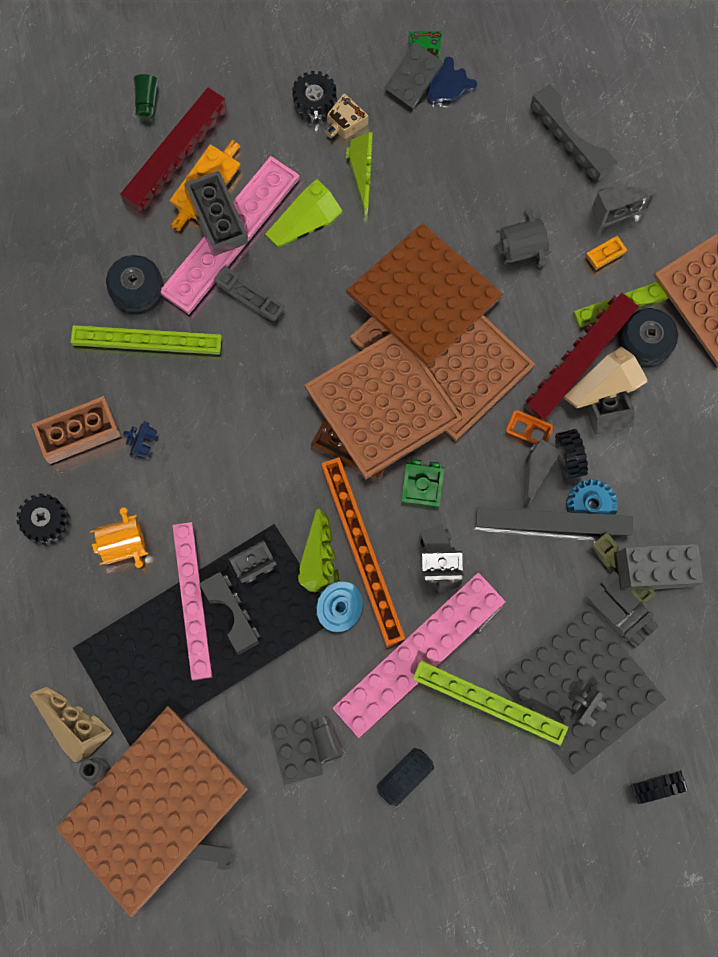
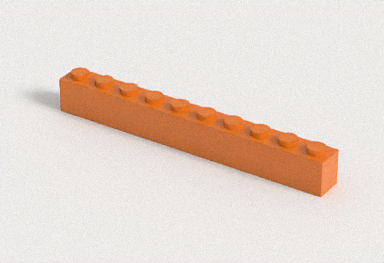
(363, 553)

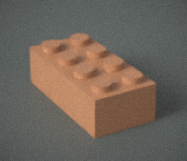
(76, 430)

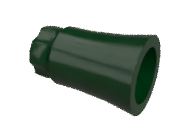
(145, 94)

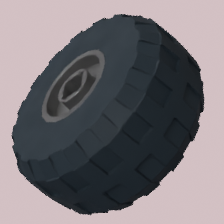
(134, 283)
(649, 336)
(405, 777)

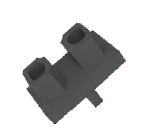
(585, 705)

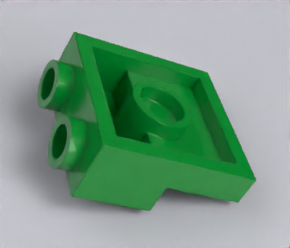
(423, 483)

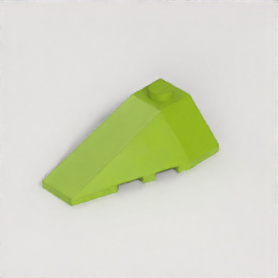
(360, 163)
(309, 211)
(317, 560)

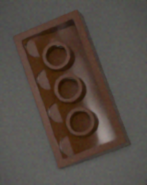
(329, 445)

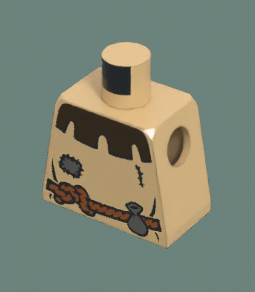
(345, 118)

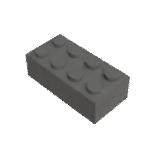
(216, 213)
(659, 567)

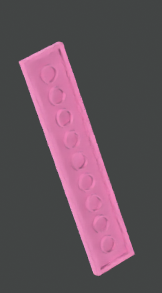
(254, 206)
(429, 643)

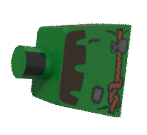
(428, 40)

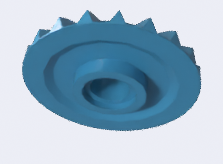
(592, 489)
(348, 610)

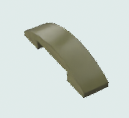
(606, 551)

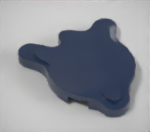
(450, 83)

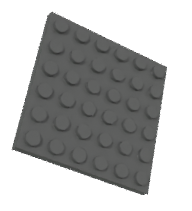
(572, 662)

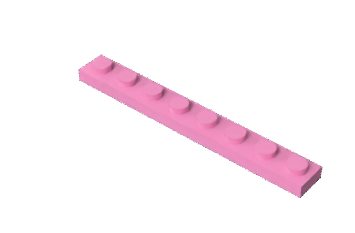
(192, 601)

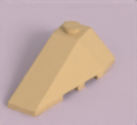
(611, 376)
(73, 729)

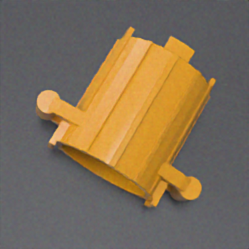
(120, 540)

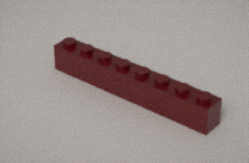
(174, 150)
(581, 357)

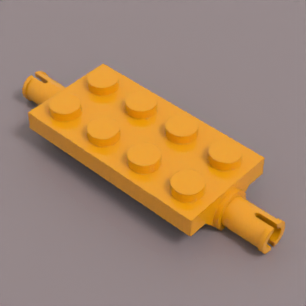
(209, 162)

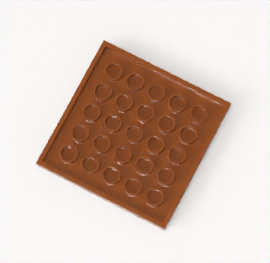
(424, 294)

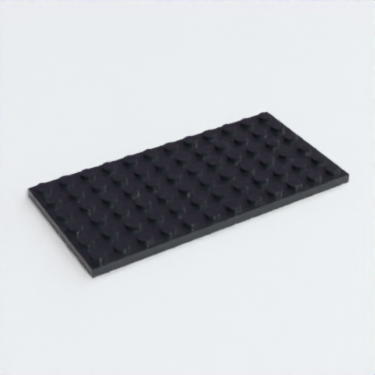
(144, 656)

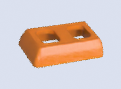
(531, 423)

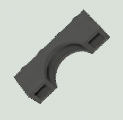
(217, 591)

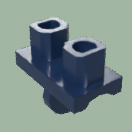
(144, 432)

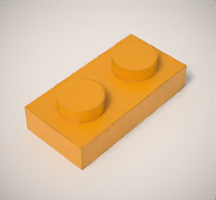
(606, 252)

